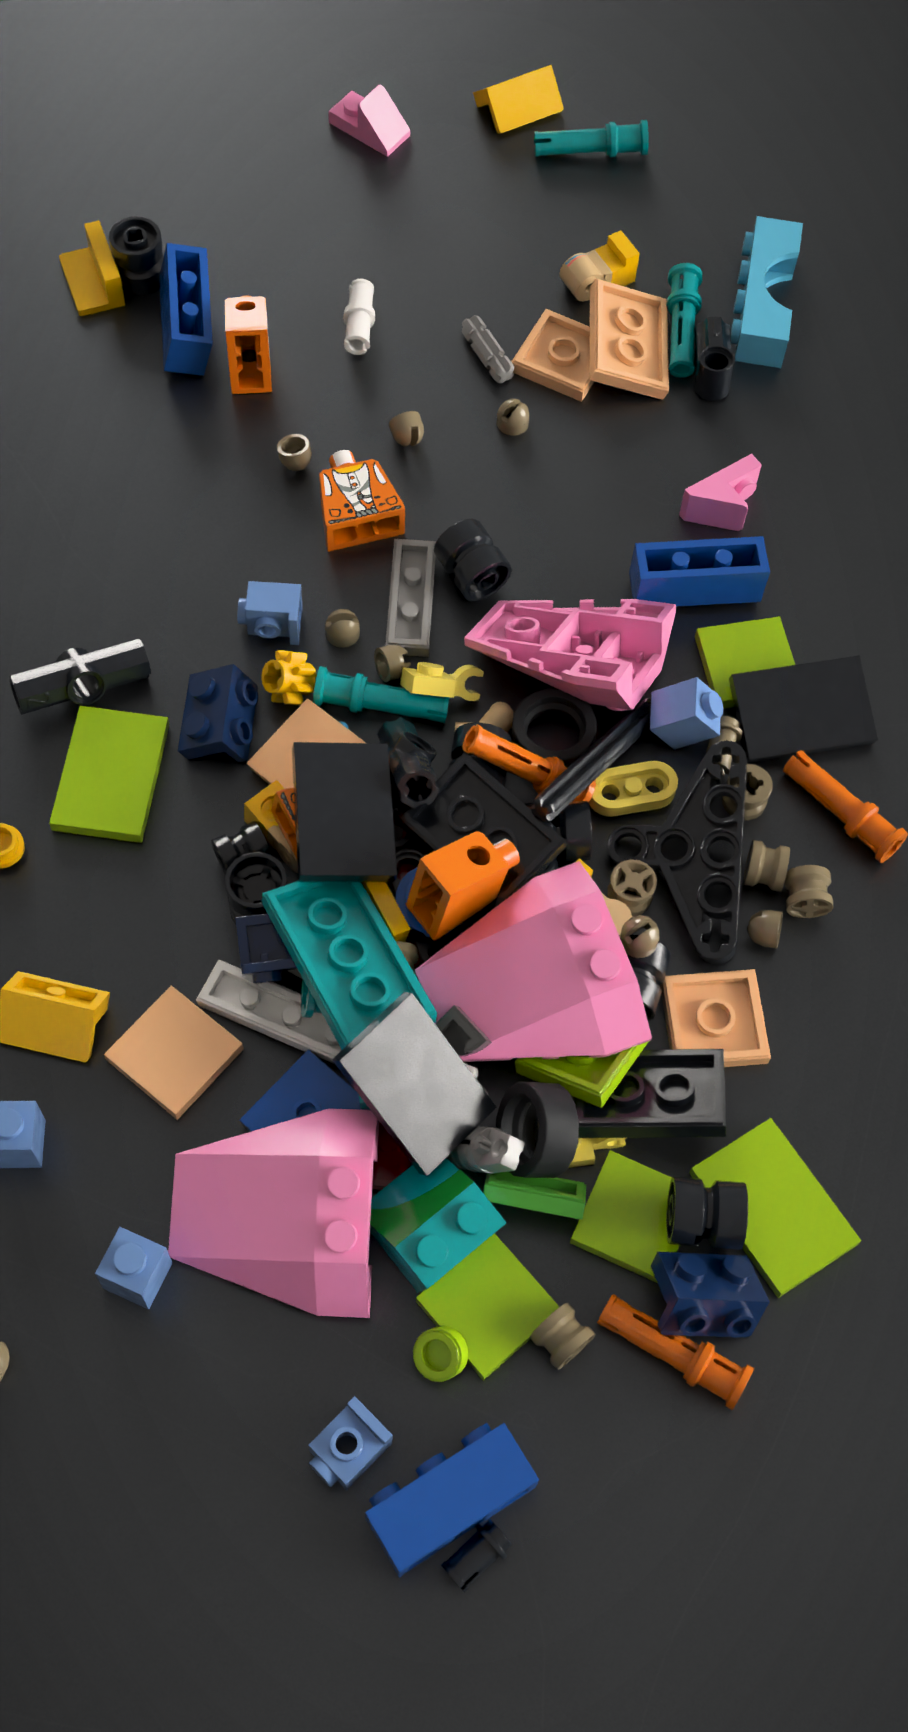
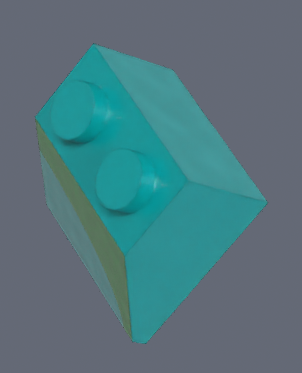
(431, 1221)

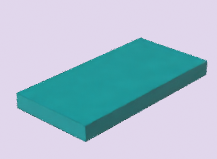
(342, 953)

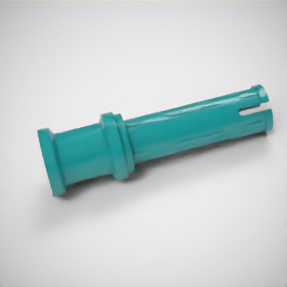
(611, 140)
(683, 306)
(359, 694)

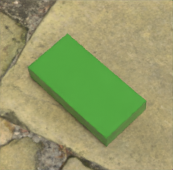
(544, 1195)

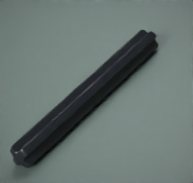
(592, 762)

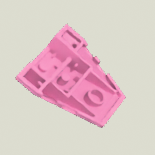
(585, 650)
(542, 974)
(283, 1210)

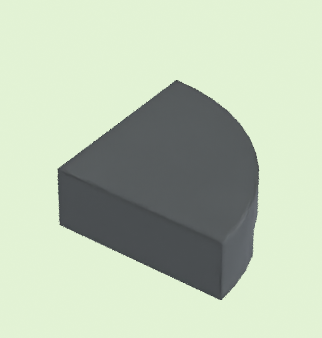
(462, 1032)

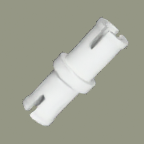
(359, 316)

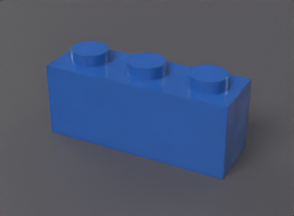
(185, 309)
(700, 571)
(449, 1497)

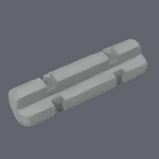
(487, 349)

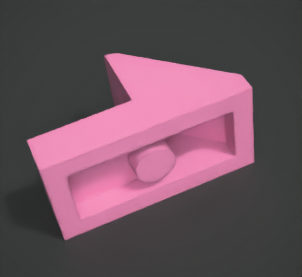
(371, 120)
(721, 497)

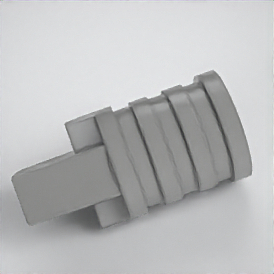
(488, 1151)

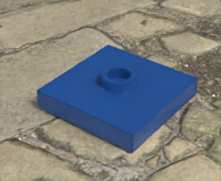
(302, 1090)

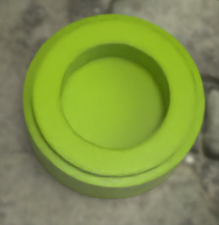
(440, 1353)

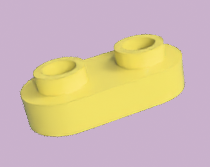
(630, 785)

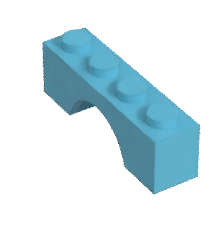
(764, 323)

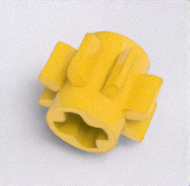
(288, 677)

